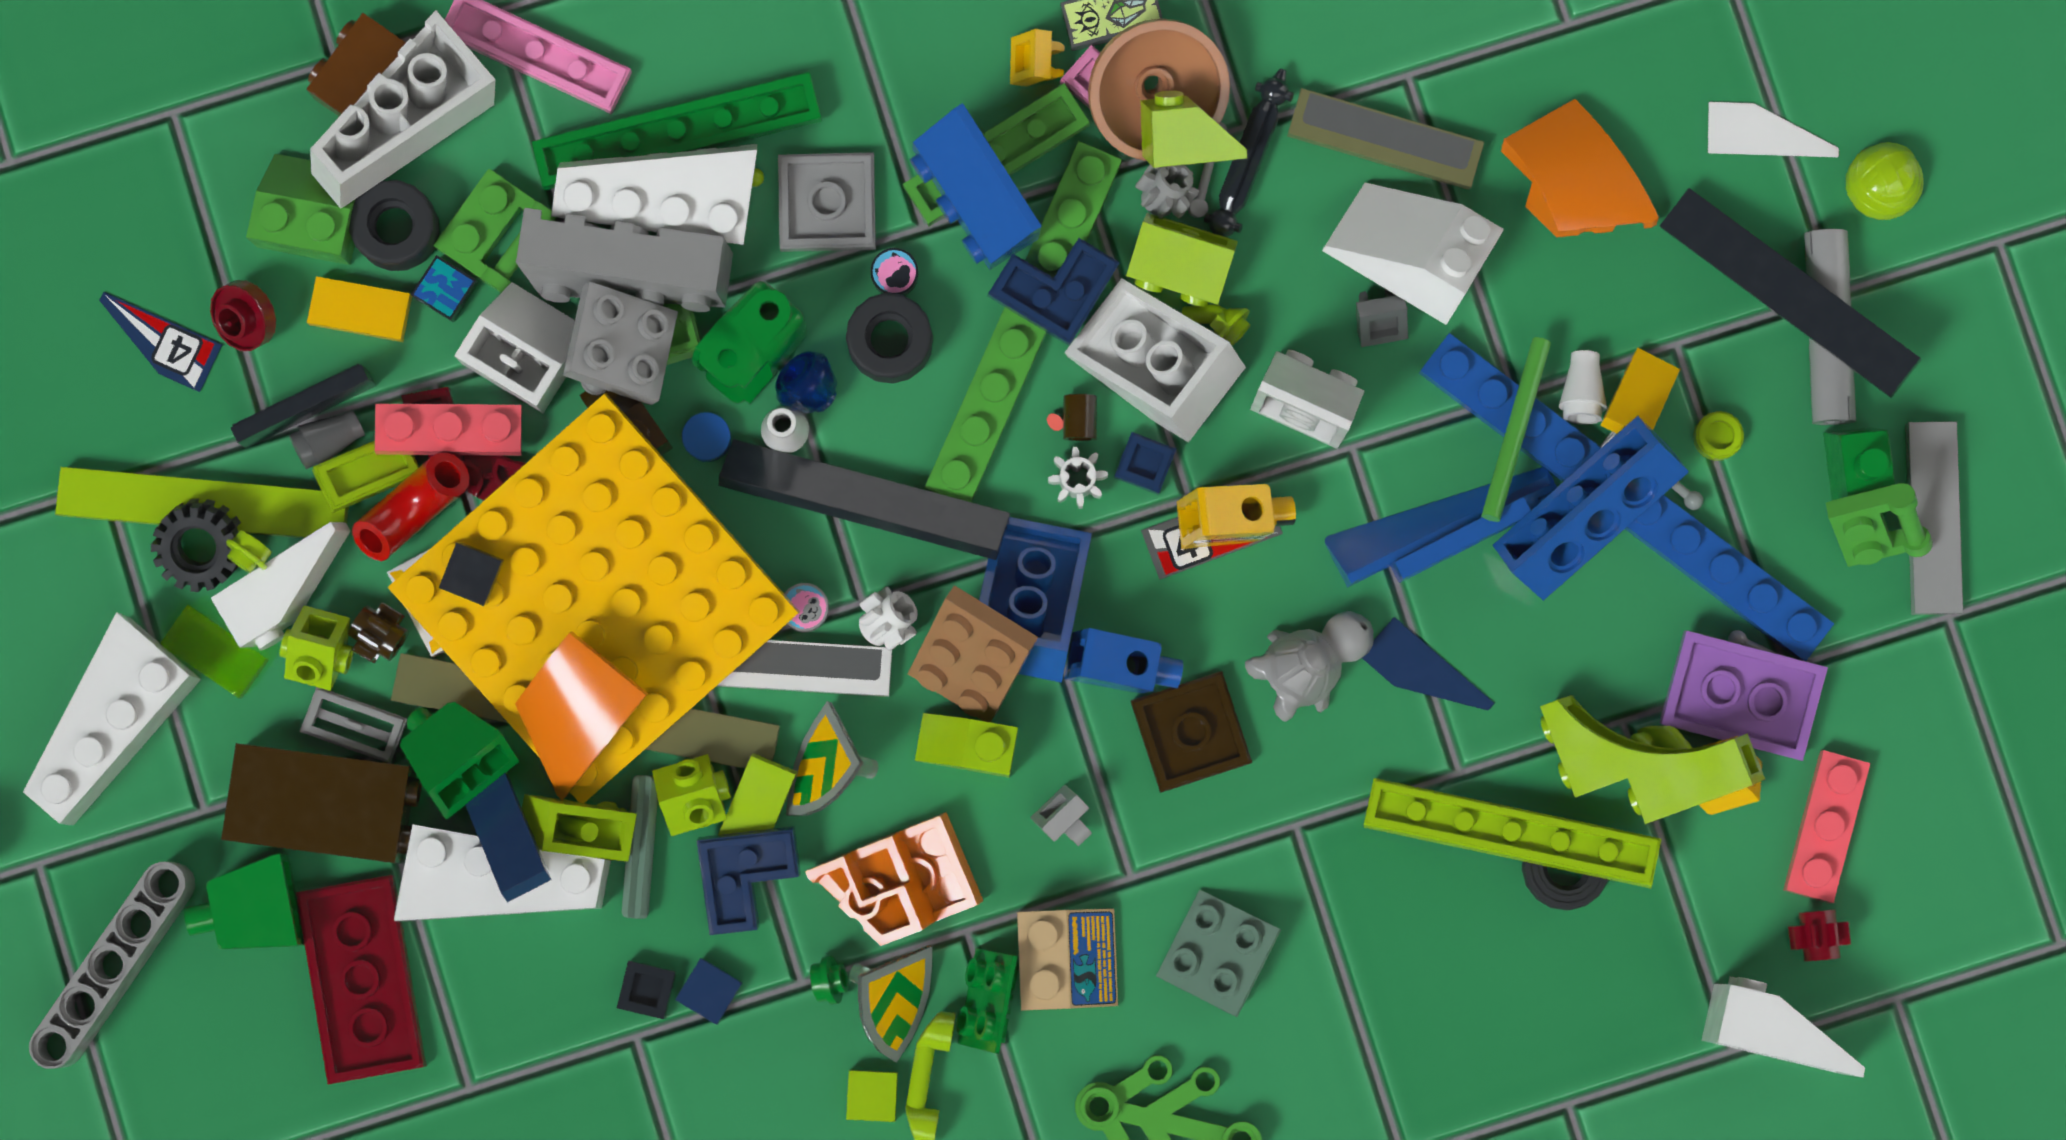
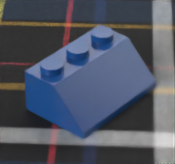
(974, 188)

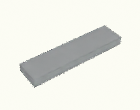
(1935, 479)

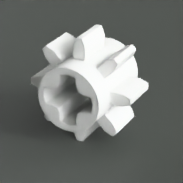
(1079, 490)
(888, 618)

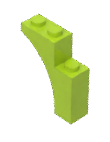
(1659, 777)

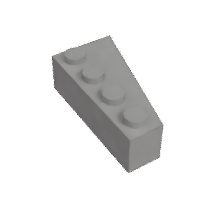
(659, 268)

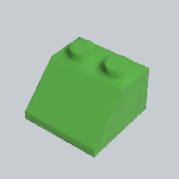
(298, 215)

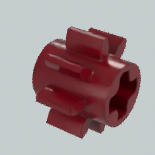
(1819, 935)

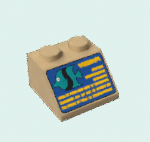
(1067, 959)

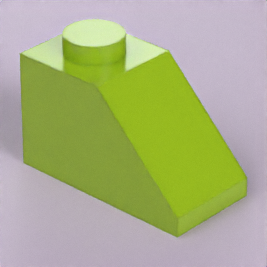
(1182, 133)
(966, 744)
(579, 828)

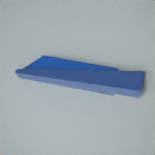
(1432, 532)

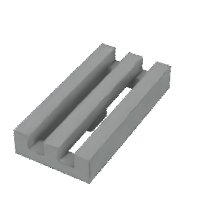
(393, 739)

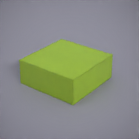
(872, 1096)

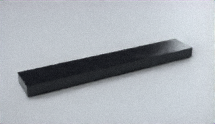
(1790, 293)
(864, 499)

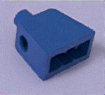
(1102, 656)

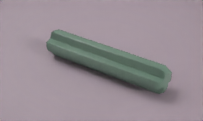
(639, 867)

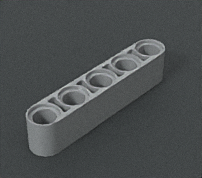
(91, 976)

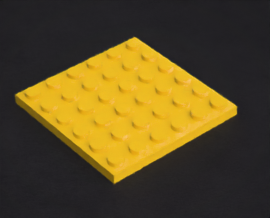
(620, 555)

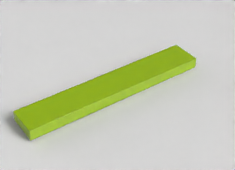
(151, 497)
(1512, 833)

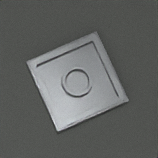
(826, 202)

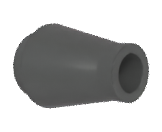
(325, 438)

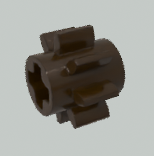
(378, 633)

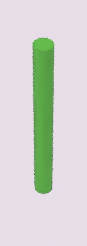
(1516, 429)

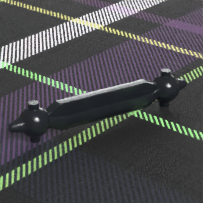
(1256, 141)

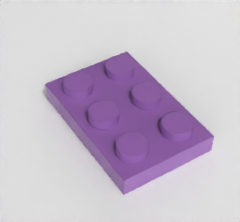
(1741, 690)

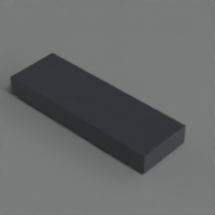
(302, 406)

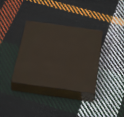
(1191, 732)

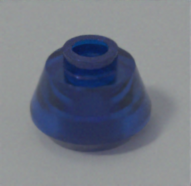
(807, 383)

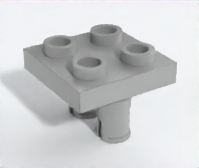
(620, 344)

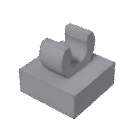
(1062, 816)

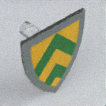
(825, 765)
(893, 999)

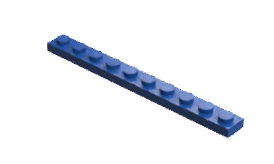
(1661, 527)

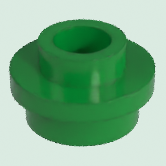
(829, 980)

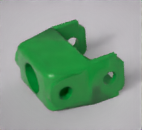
(750, 343)

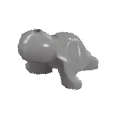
(1309, 663)

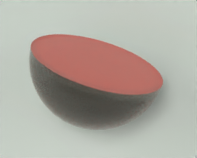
(1055, 421)

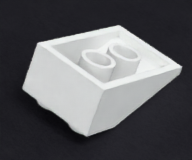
(1414, 246)
(1156, 359)
(1308, 398)
(1767, 1025)

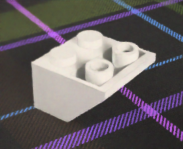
(520, 346)

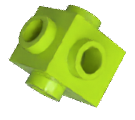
(310, 655)
(691, 794)

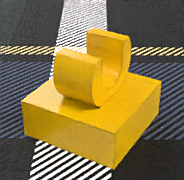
(1032, 58)

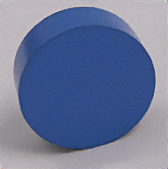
(706, 437)

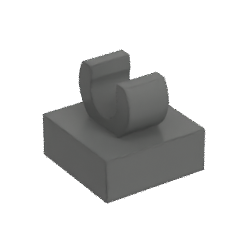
(1381, 319)

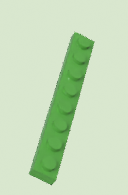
(1016, 339)

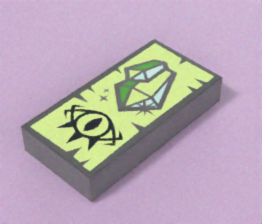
(1101, 20)

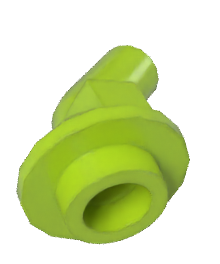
(1227, 323)

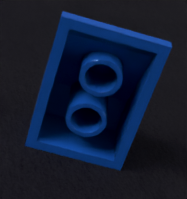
(1039, 589)

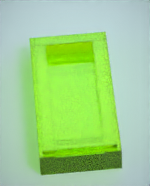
(213, 652)

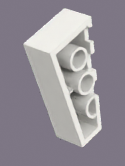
(677, 191)
(112, 714)
(452, 879)

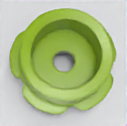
(247, 552)

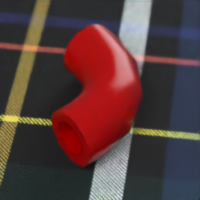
(411, 506)

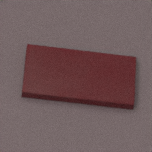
(360, 979)

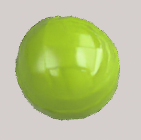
(1884, 181)

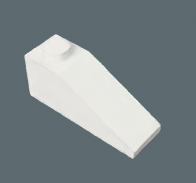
(272, 598)

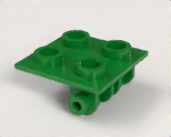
(983, 1018)

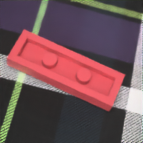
(448, 429)
(1826, 826)

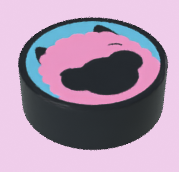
(894, 272)

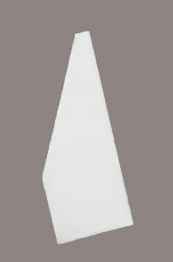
(1756, 131)

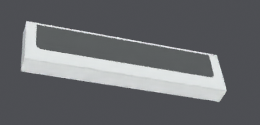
(815, 669)

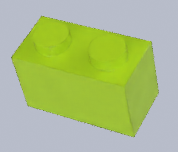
(1181, 260)

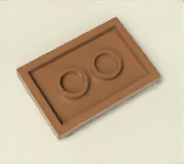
(972, 655)

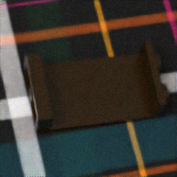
(320, 803)

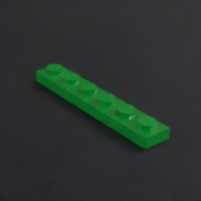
(687, 126)

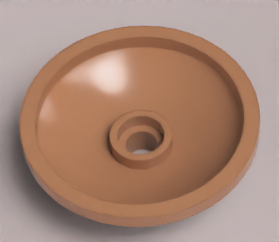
(1162, 48)

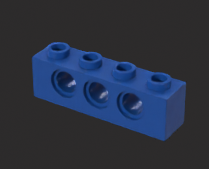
(1590, 508)

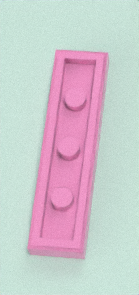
(539, 53)

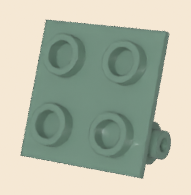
(1218, 953)

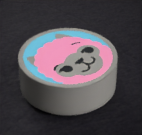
(812, 607)

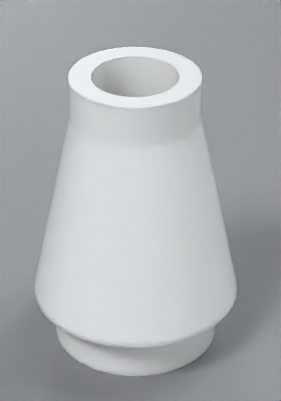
(1583, 391)
(792, 438)

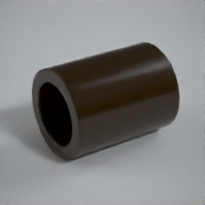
(1080, 417)

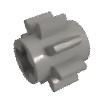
(1167, 190)

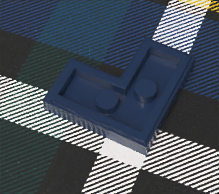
(1060, 302)
(732, 866)

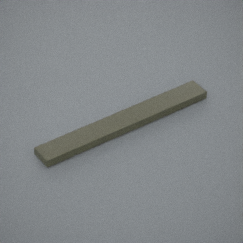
(697, 733)

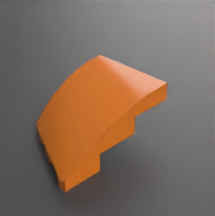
(1577, 175)
(575, 710)
(902, 880)

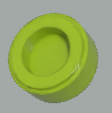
(1718, 436)

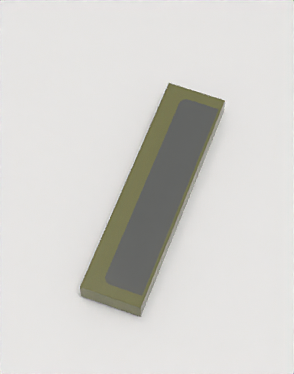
(1385, 139)

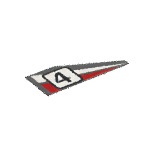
(1168, 557)

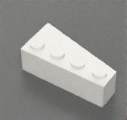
(404, 112)

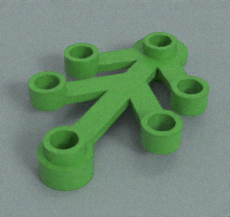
(1158, 1117)

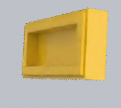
(359, 309)
(1640, 391)

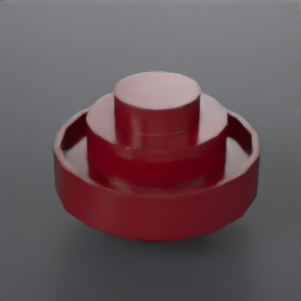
(243, 315)

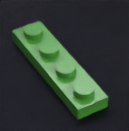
(1015, 142)

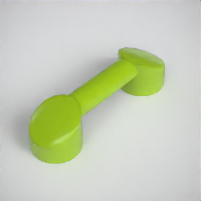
(934, 1037)

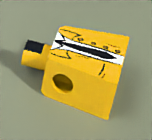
(1216, 518)

